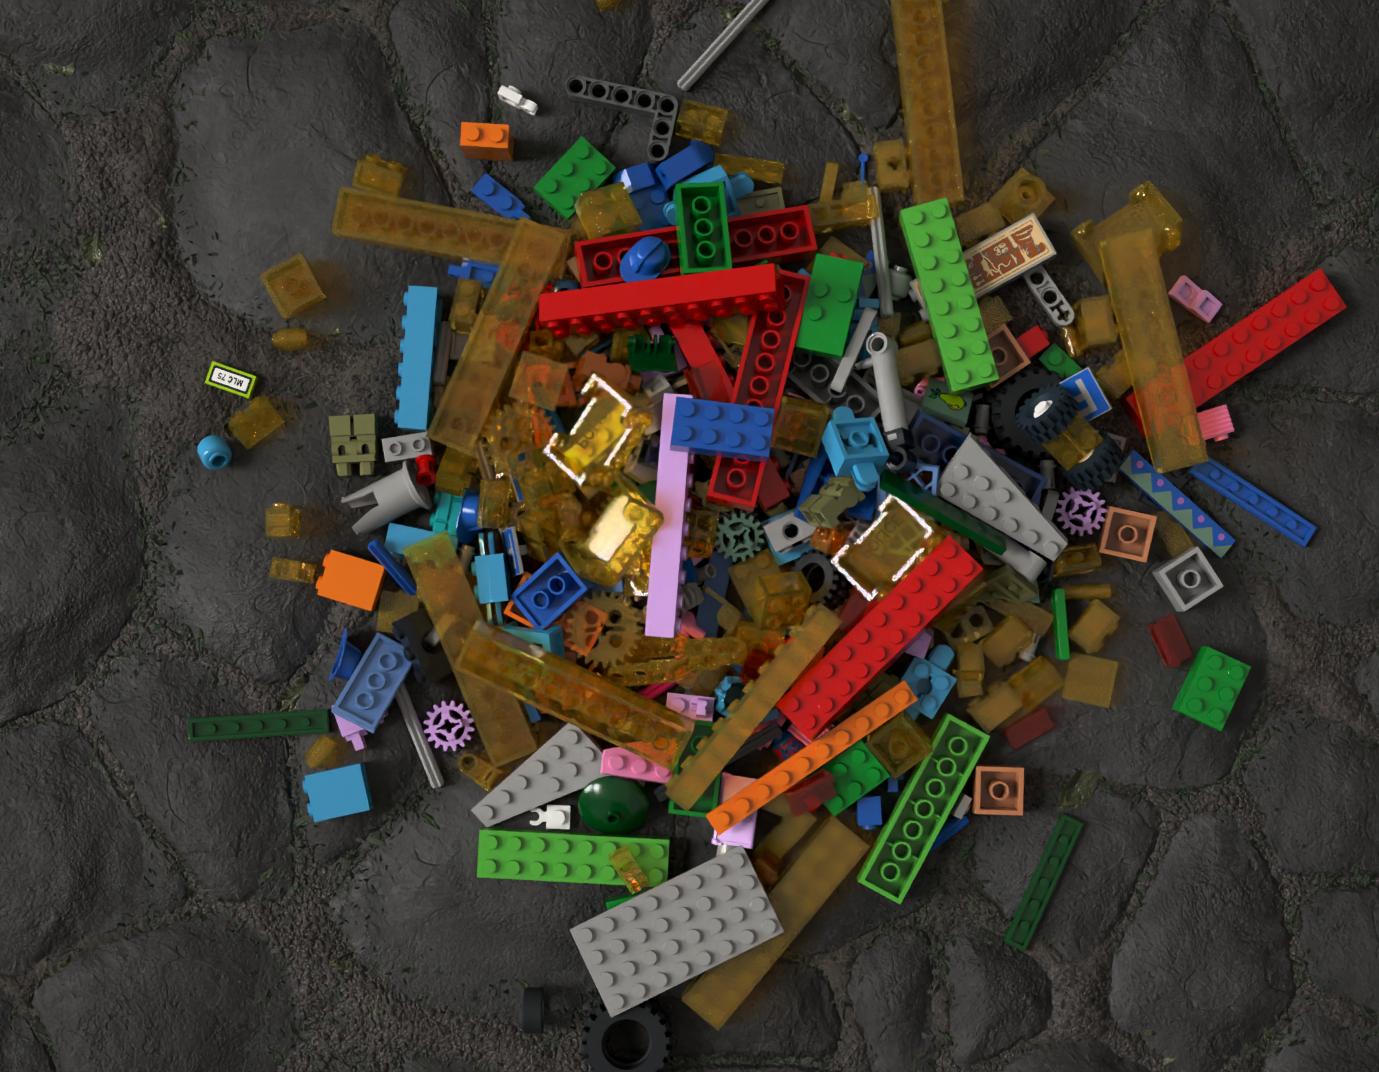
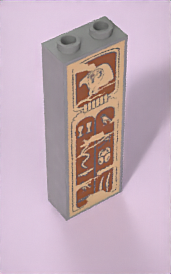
(1001, 259)

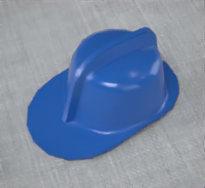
(645, 260)
(467, 520)
(346, 660)

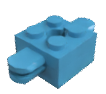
(734, 188)
(855, 448)
(492, 578)
(929, 680)

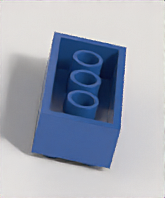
(722, 429)

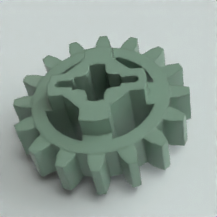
(745, 542)

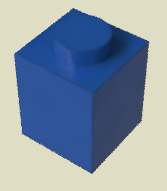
(868, 811)

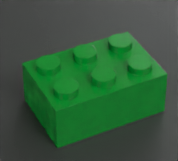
(576, 172)
(1211, 688)
(855, 774)

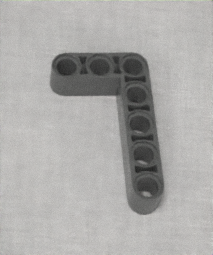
(631, 106)

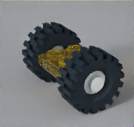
(1054, 422)

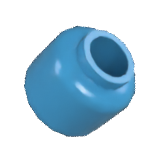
(214, 452)

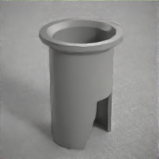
(396, 496)

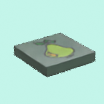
(941, 405)

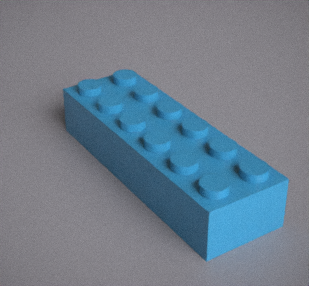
(419, 355)

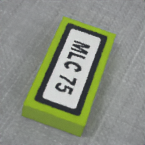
(231, 380)

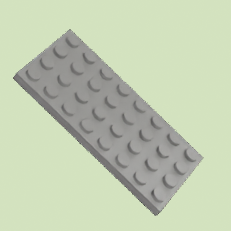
(676, 930)

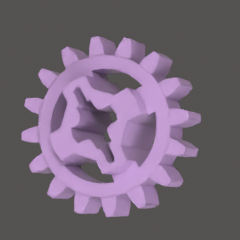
(1084, 519)
(451, 736)

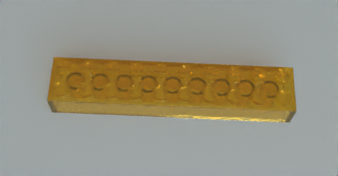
(927, 101)
(430, 228)
(497, 336)
(1152, 351)
(453, 614)
(575, 694)
(753, 707)
(795, 900)

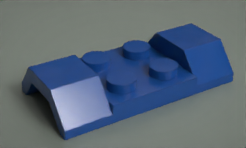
(646, 194)

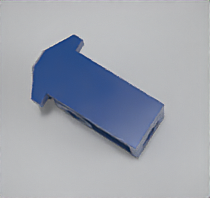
(685, 164)

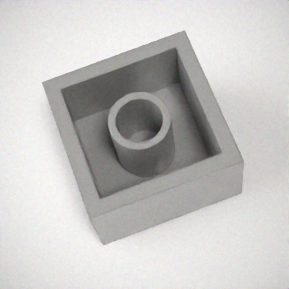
(1187, 579)

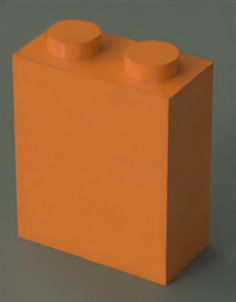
(487, 141)
(351, 580)

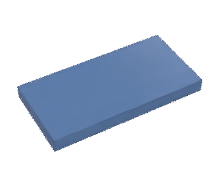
(373, 684)

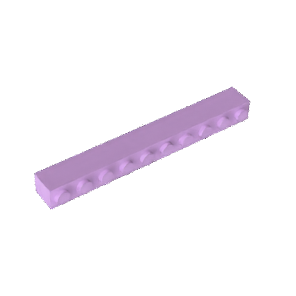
(668, 542)

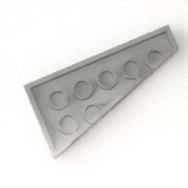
(991, 494)
(554, 770)

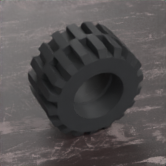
(835, 585)

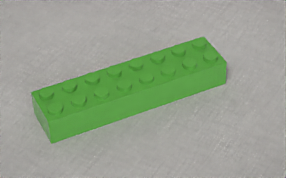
(948, 296)
(922, 809)
(566, 855)

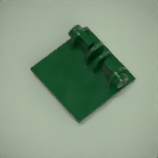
(653, 355)

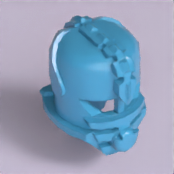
(727, 692)

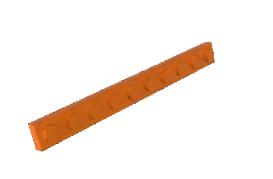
(811, 757)

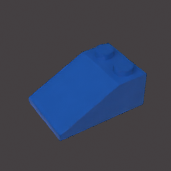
(551, 592)

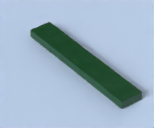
(942, 512)
(259, 725)
(1043, 882)

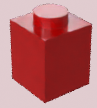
(1033, 341)

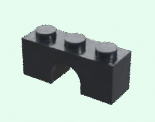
(410, 633)

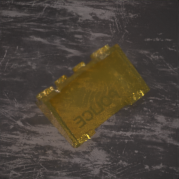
(1142, 212)
(602, 434)
(617, 535)
(888, 549)

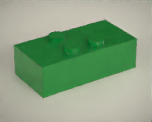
(702, 227)
(829, 307)
(709, 798)

